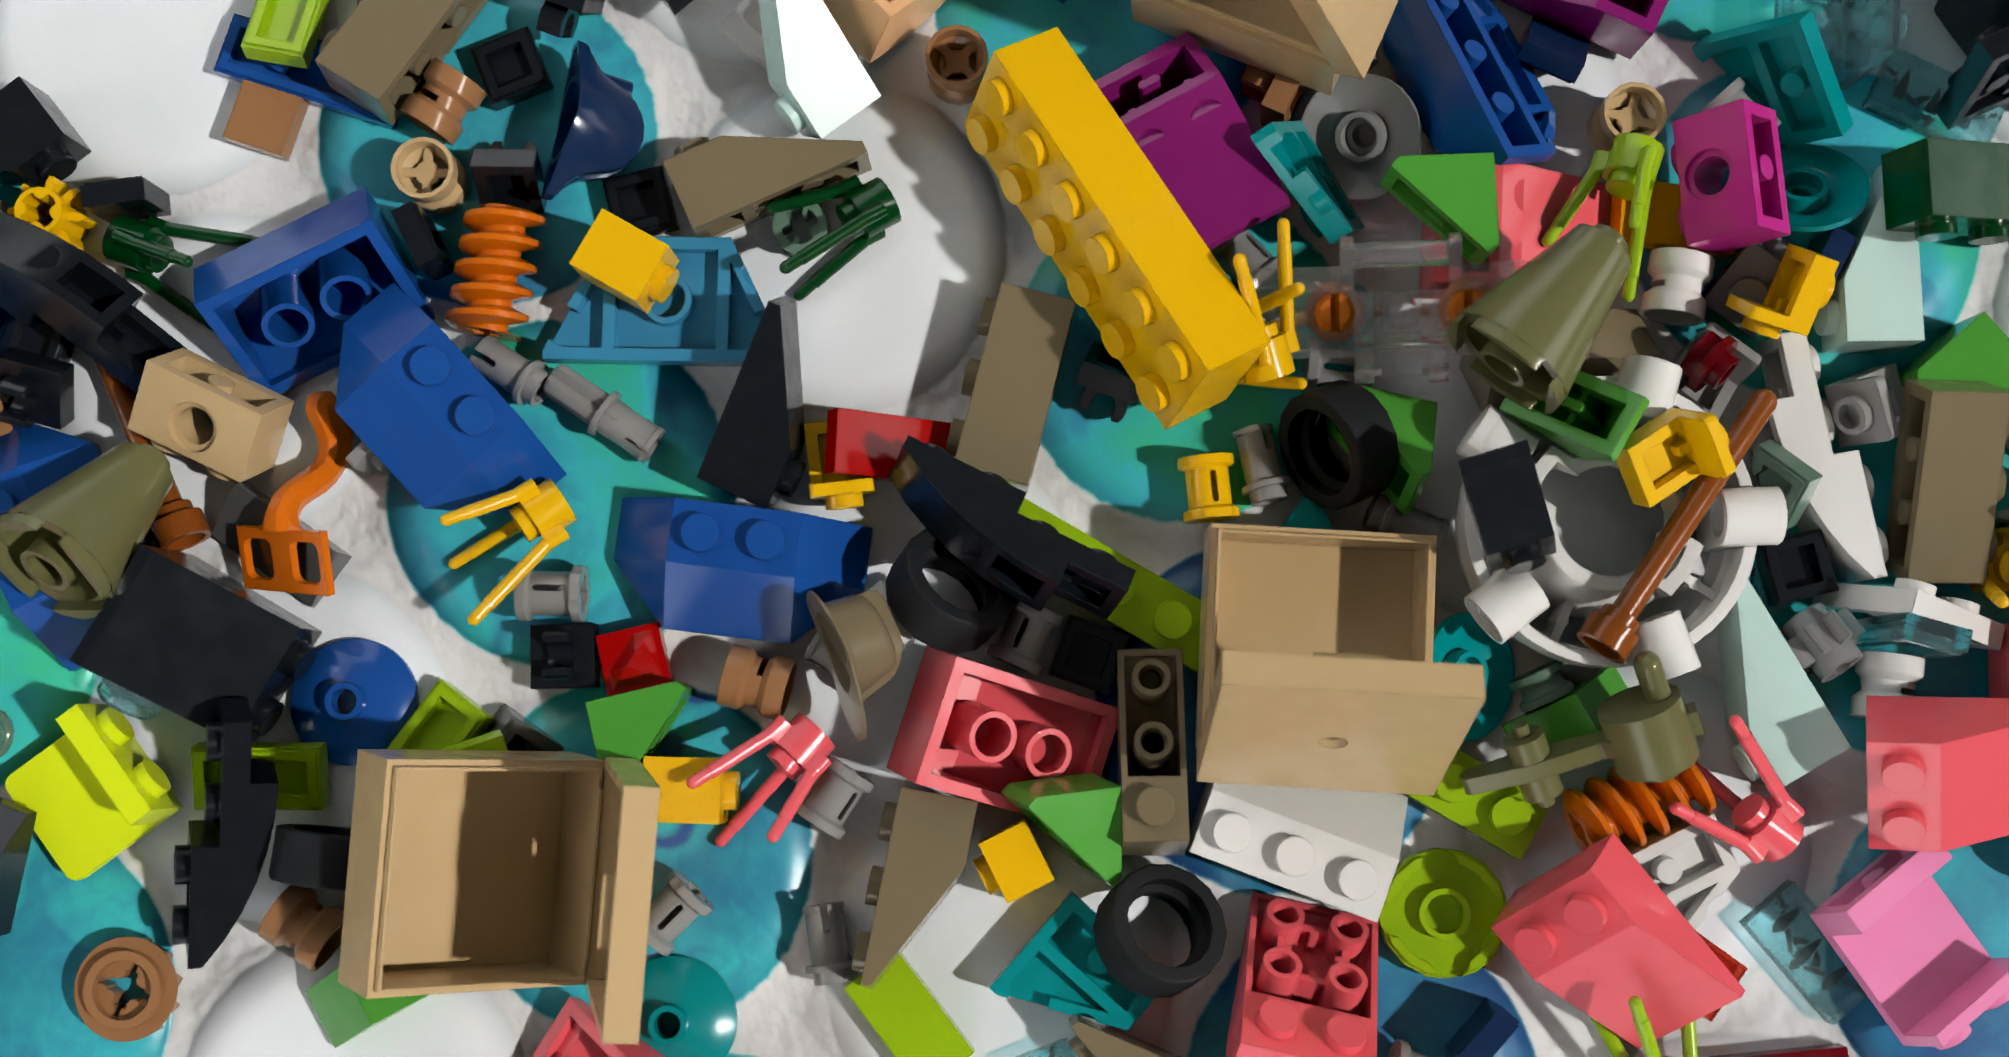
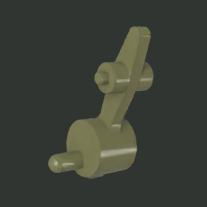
(1643, 732)

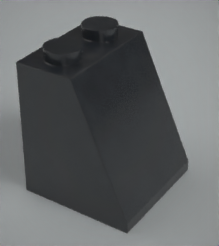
(195, 637)

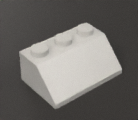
(1306, 839)

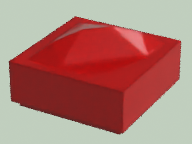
(634, 658)

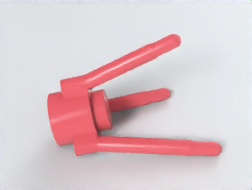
(797, 750)
(1763, 825)

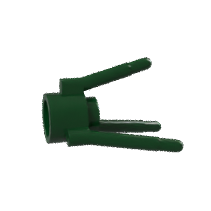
(863, 216)
(148, 249)

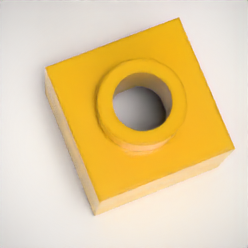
(1012, 862)

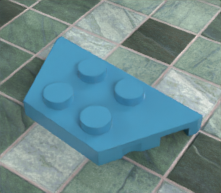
(700, 324)

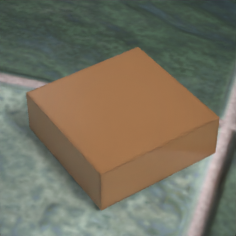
(265, 120)

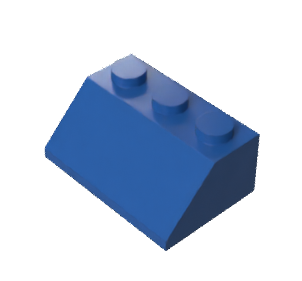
(291, 290)

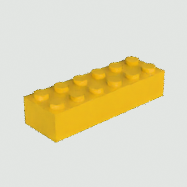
(1112, 229)

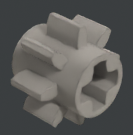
(1824, 640)

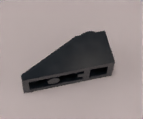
(763, 420)

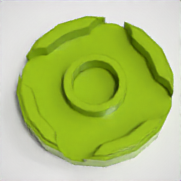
(1442, 913)

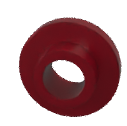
(1710, 362)

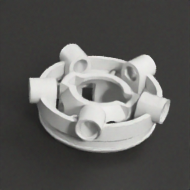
(1729, 530)

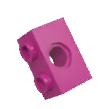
(1754, 200)

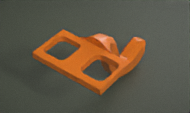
(282, 518)

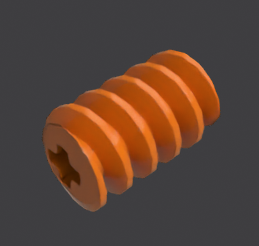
(493, 270)
(1625, 806)

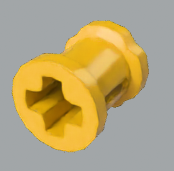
(1208, 488)

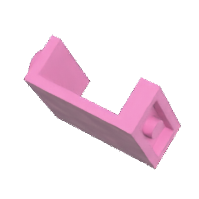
(1913, 950)

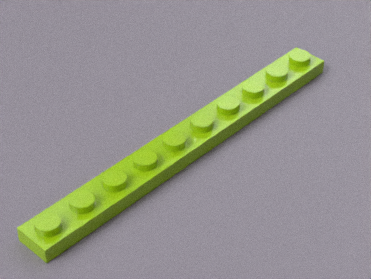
(1170, 619)

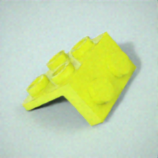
(92, 790)

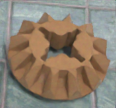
(102, 1002)

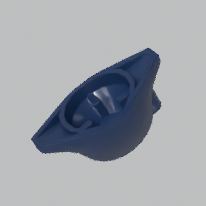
(596, 126)

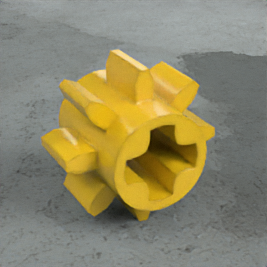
(54, 210)

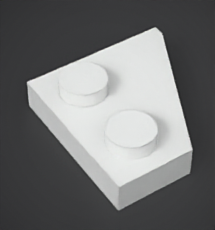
(1919, 599)
(1688, 867)

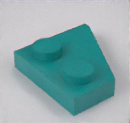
(1784, 71)
(1309, 179)
(1066, 973)

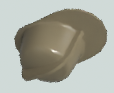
(860, 646)

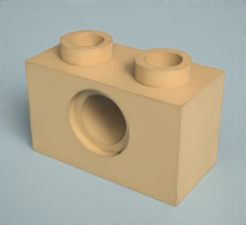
(245, 415)

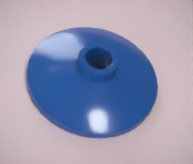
(383, 693)

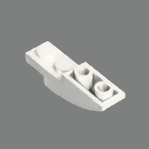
(1807, 429)

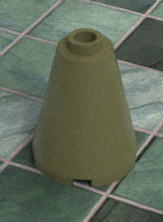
(1545, 316)
(85, 528)

